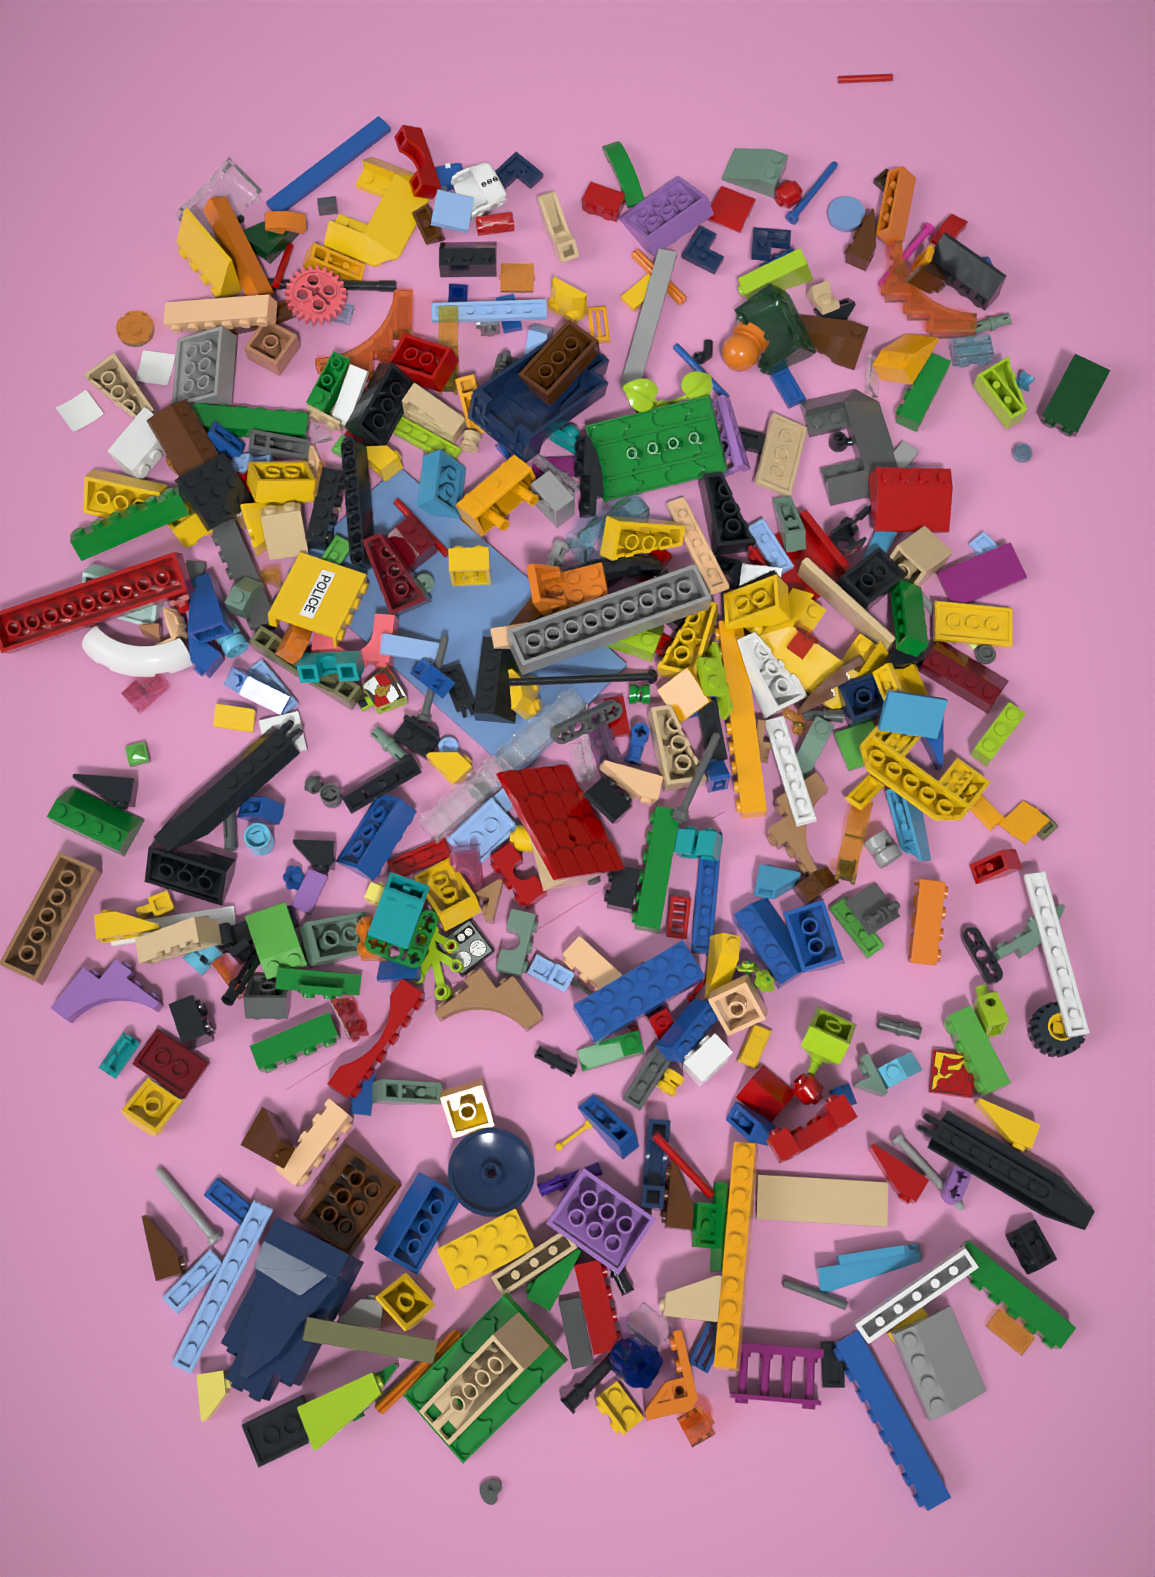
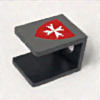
(841, 533)

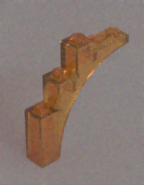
(940, 320)
(381, 343)

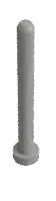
(924, 1167)
(213, 1237)

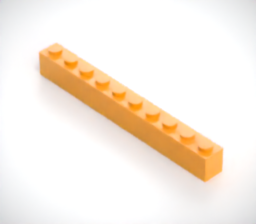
(741, 727)
(736, 1257)

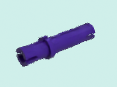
(558, 1184)

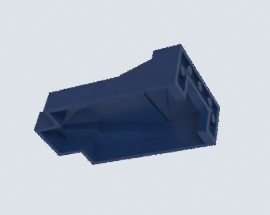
(521, 420)
(292, 1280)

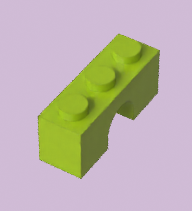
(997, 734)

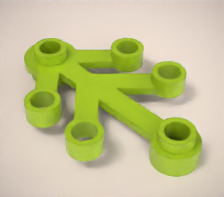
(434, 957)

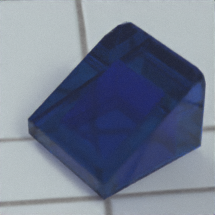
(458, 293)

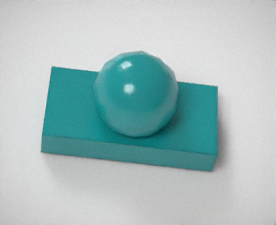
(566, 437)

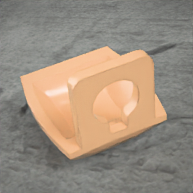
(175, 624)

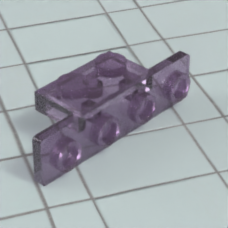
(602, 745)

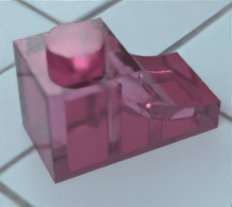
(144, 692)
(468, 861)

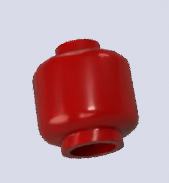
(788, 194)
(807, 1089)

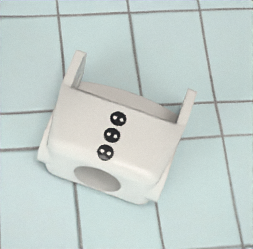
(482, 185)

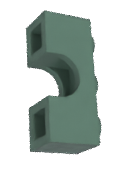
(513, 961)

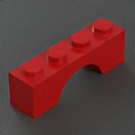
(413, 144)

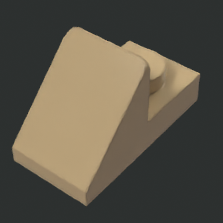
(822, 299)

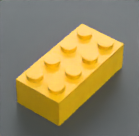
(485, 1249)

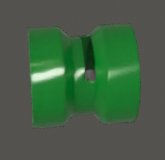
(634, 694)

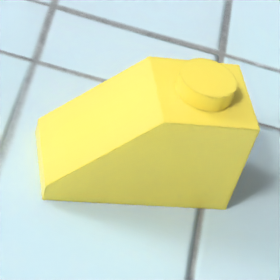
(212, 1392)

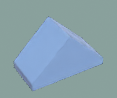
(537, 335)

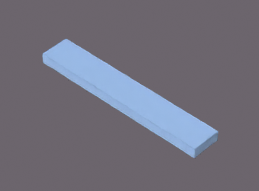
(496, 310)

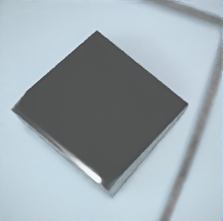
(327, 205)

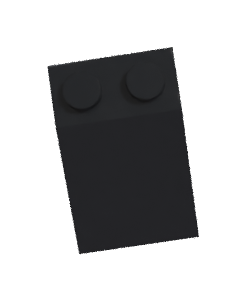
(871, 578)

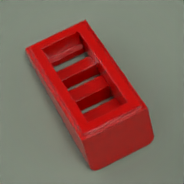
(680, 899)

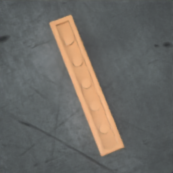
(698, 546)

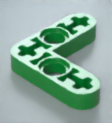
(413, 948)

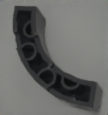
(635, 566)

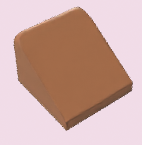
(152, 631)

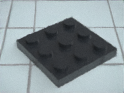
(214, 491)

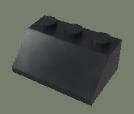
(468, 259)

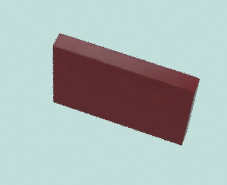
(171, 1064)

